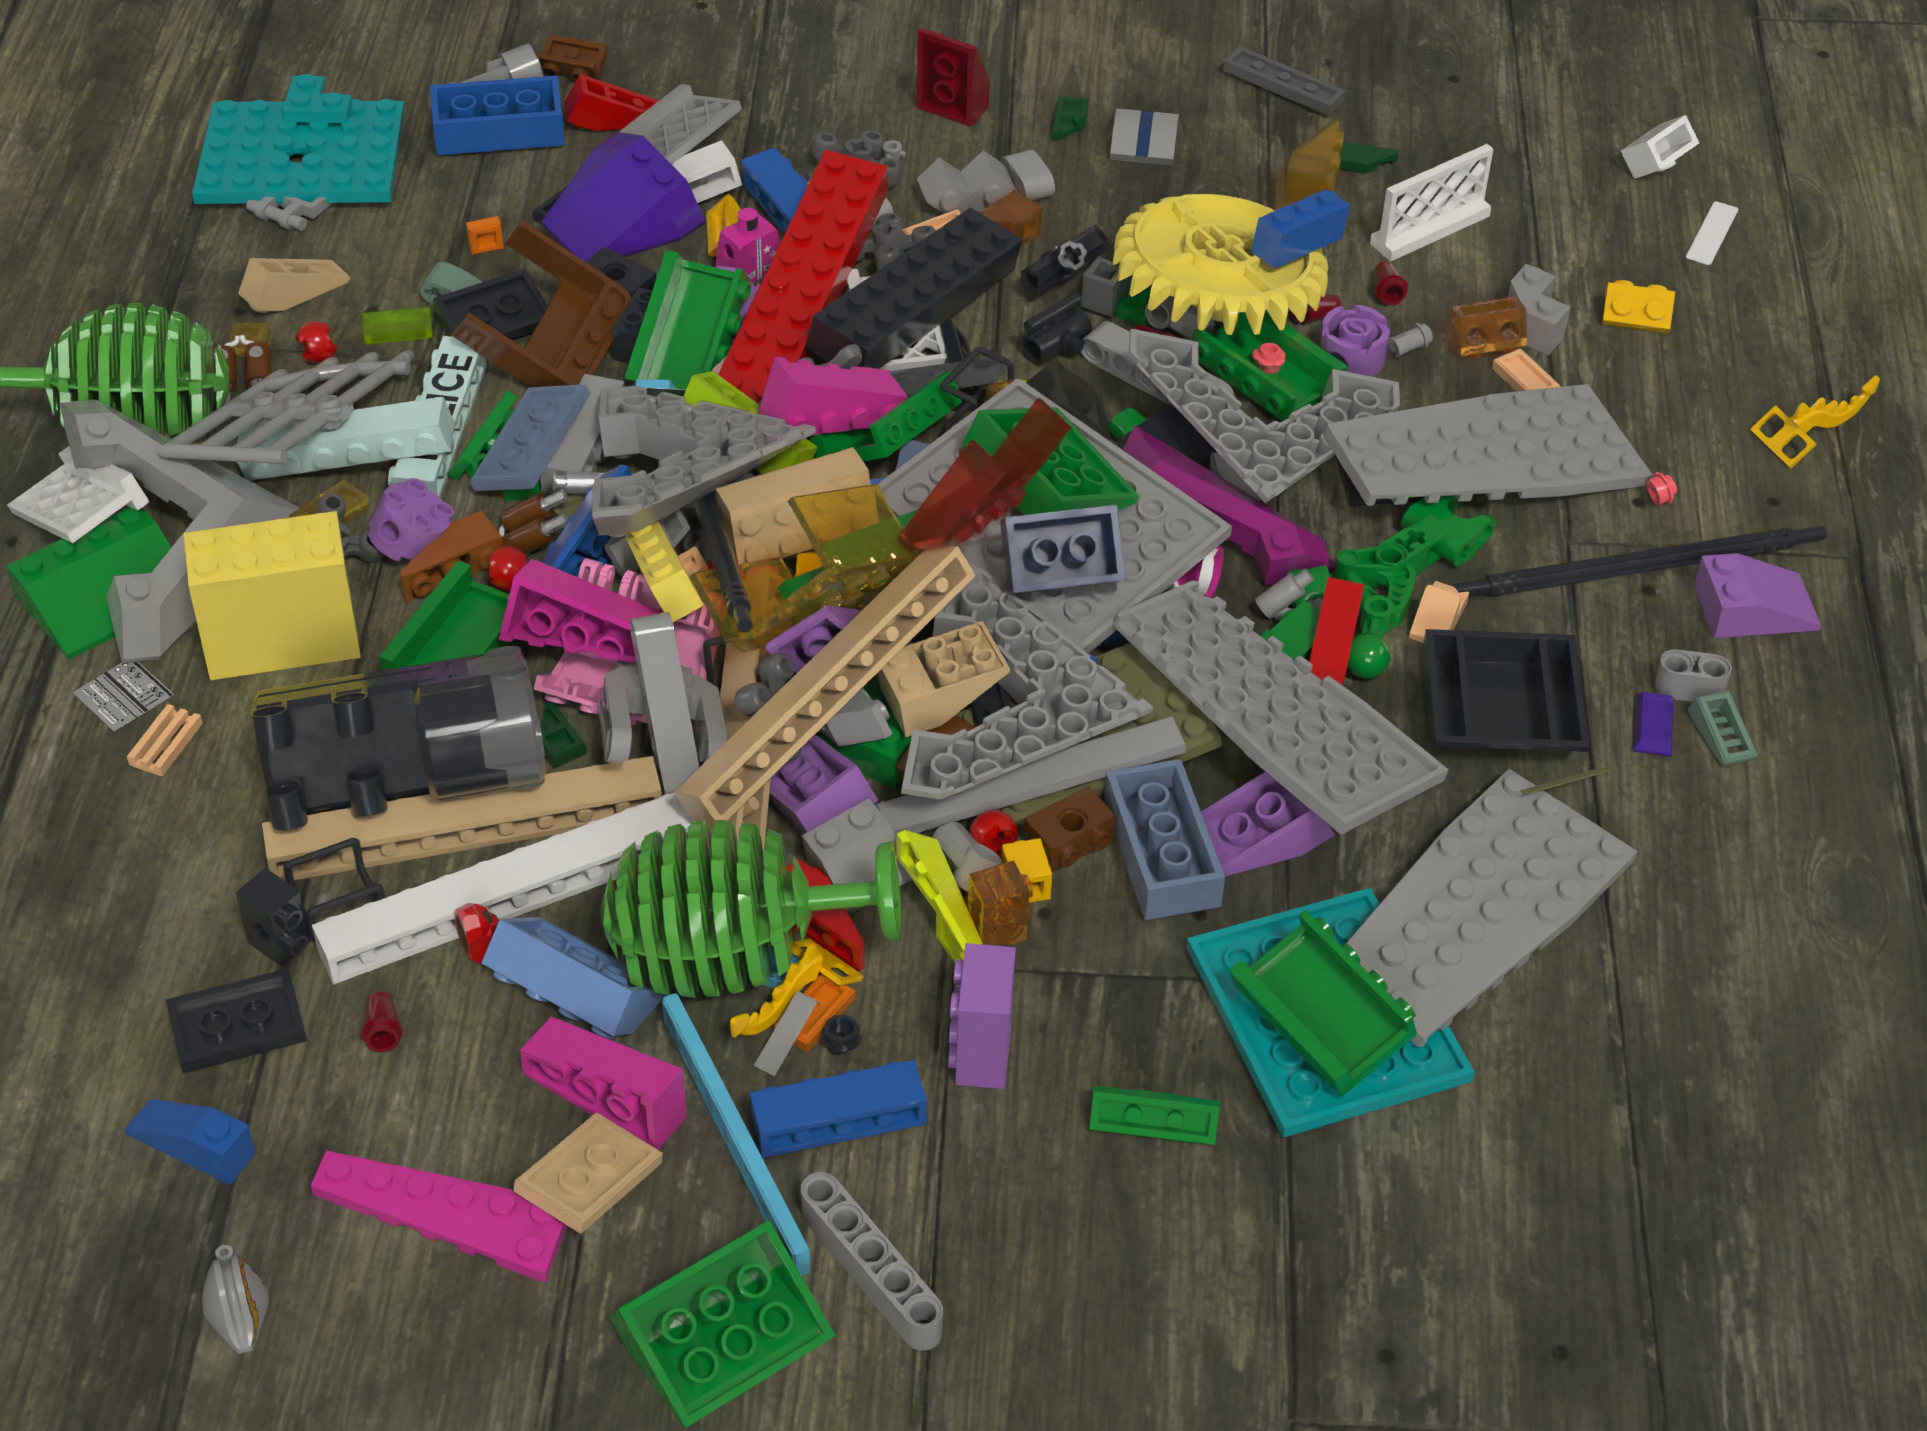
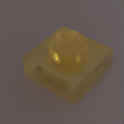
(252, 331)

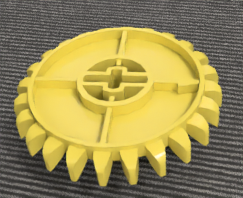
(1203, 258)

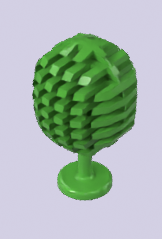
(135, 365)
(717, 905)

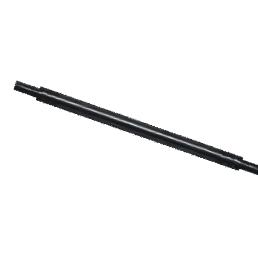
(724, 561)
(1639, 561)

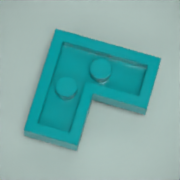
(309, 103)

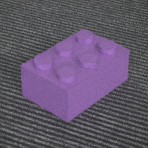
(982, 1015)

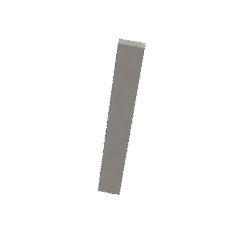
(1043, 776)

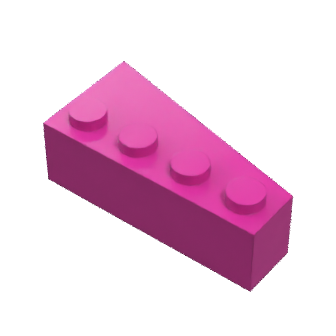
(829, 395)
(570, 613)
(607, 1079)

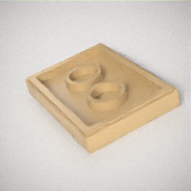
(588, 1172)

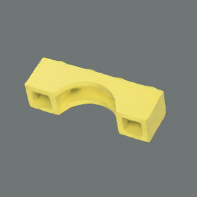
(664, 571)

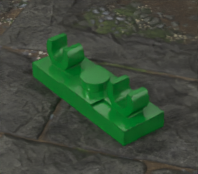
(484, 438)
(1154, 1114)

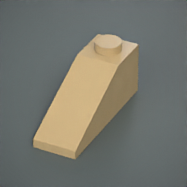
(288, 282)

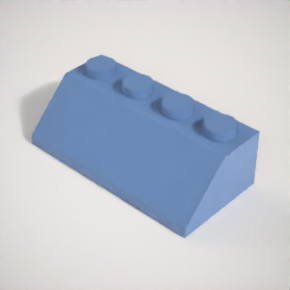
(569, 974)

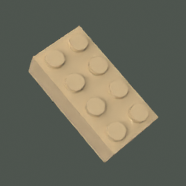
(758, 509)

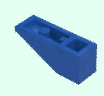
(195, 1136)

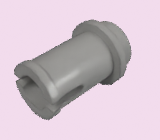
(1417, 337)

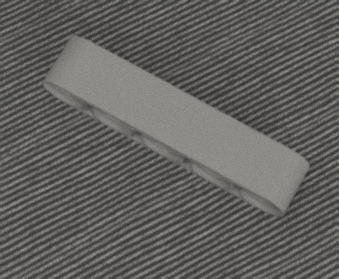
(1109, 350)
(664, 700)
(876, 1277)

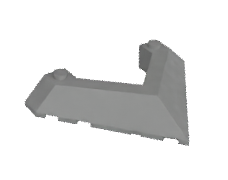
(696, 448)
(1261, 454)
(157, 606)
(1050, 677)

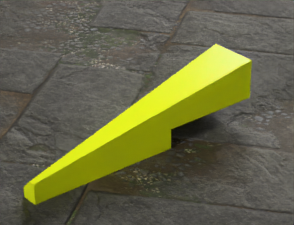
(932, 875)

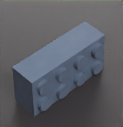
(1164, 839)

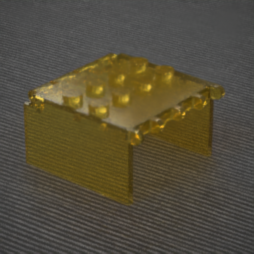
(852, 536)

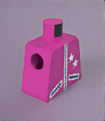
(748, 244)

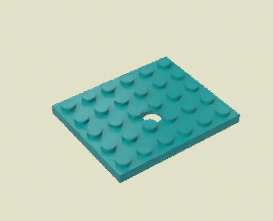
(345, 162)
(1286, 1081)

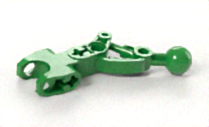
(1426, 537)

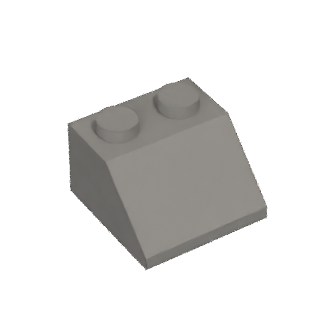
(847, 846)

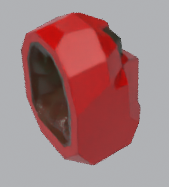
(475, 929)

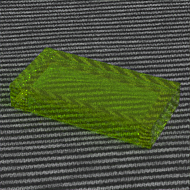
(397, 325)

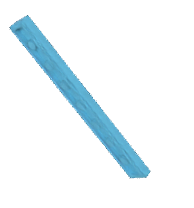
(734, 1131)

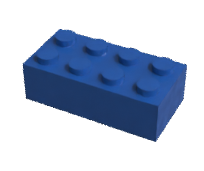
(497, 115)

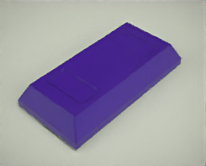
(1654, 723)

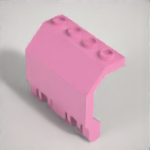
(582, 674)

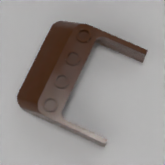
(573, 328)

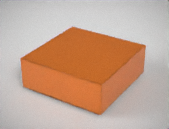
(484, 235)

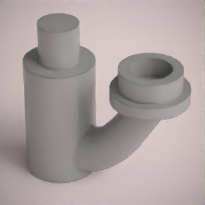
(1283, 593)

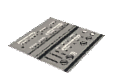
(123, 694)

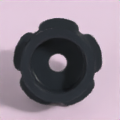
(841, 1026)

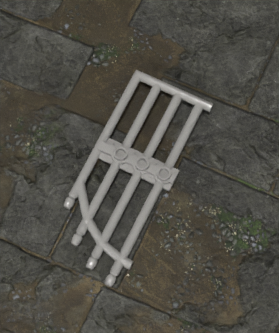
(285, 409)

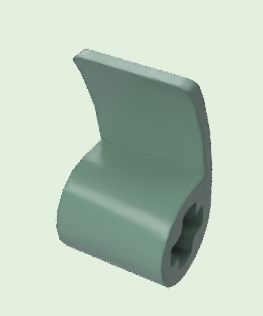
(445, 279)

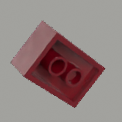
(950, 78)

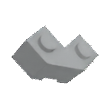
(975, 186)
(1544, 315)

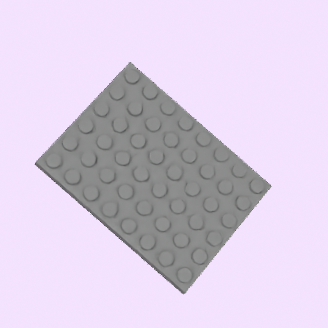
(1159, 533)

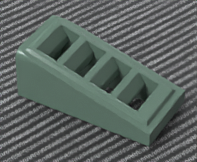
(1723, 704)

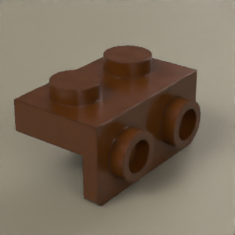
(572, 57)

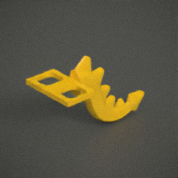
(1808, 417)
(806, 970)

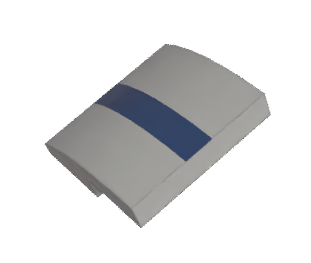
(1144, 137)

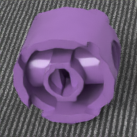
(1356, 338)
(408, 519)

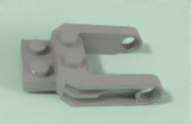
(624, 696)

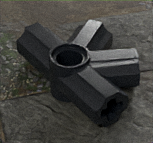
(1064, 260)

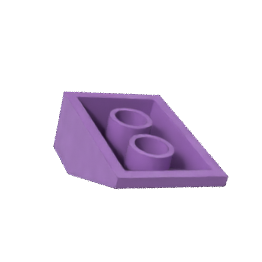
(1752, 597)
(811, 634)
(817, 786)
(1262, 826)

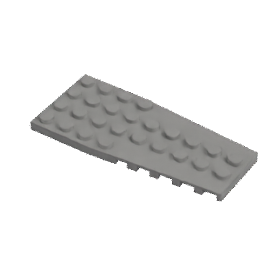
(1489, 444)
(1292, 724)
(1485, 899)

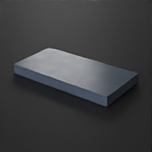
(530, 438)

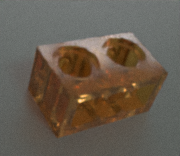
(1489, 318)
(1000, 904)

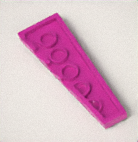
(444, 1207)

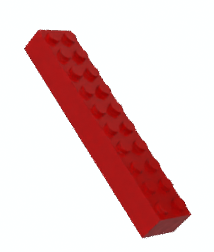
(807, 268)

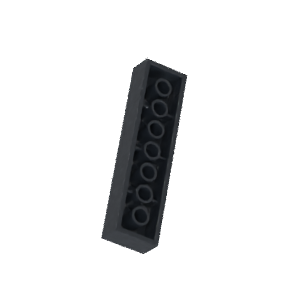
(916, 290)

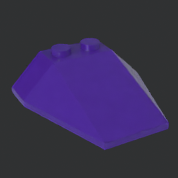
(623, 201)

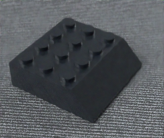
(1503, 690)

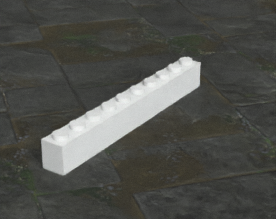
(504, 885)

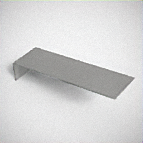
(785, 1033)

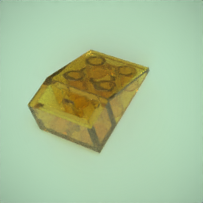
(1314, 164)

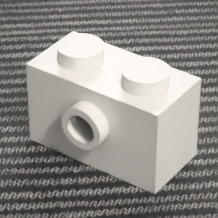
(1660, 147)
(709, 171)

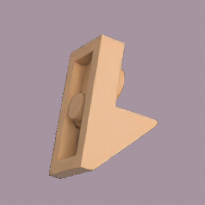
(1438, 609)

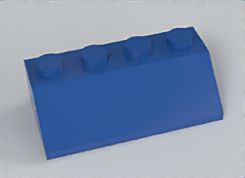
(580, 535)

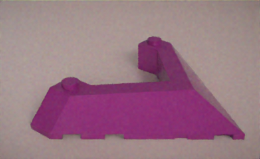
(1260, 530)

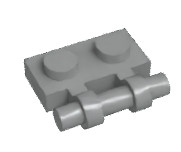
(293, 209)

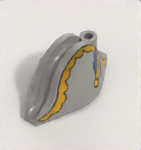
(234, 1299)

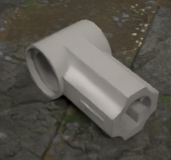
(1161, 318)
(963, 852)

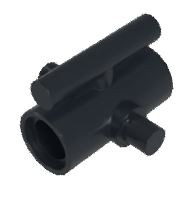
(1056, 330)

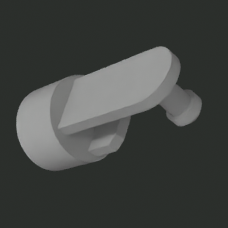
(513, 64)

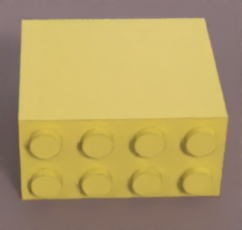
(271, 595)

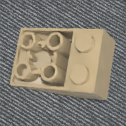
(941, 676)

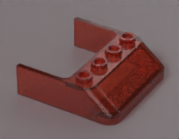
(985, 485)

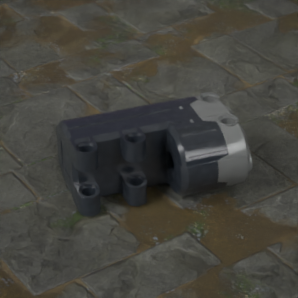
(399, 734)

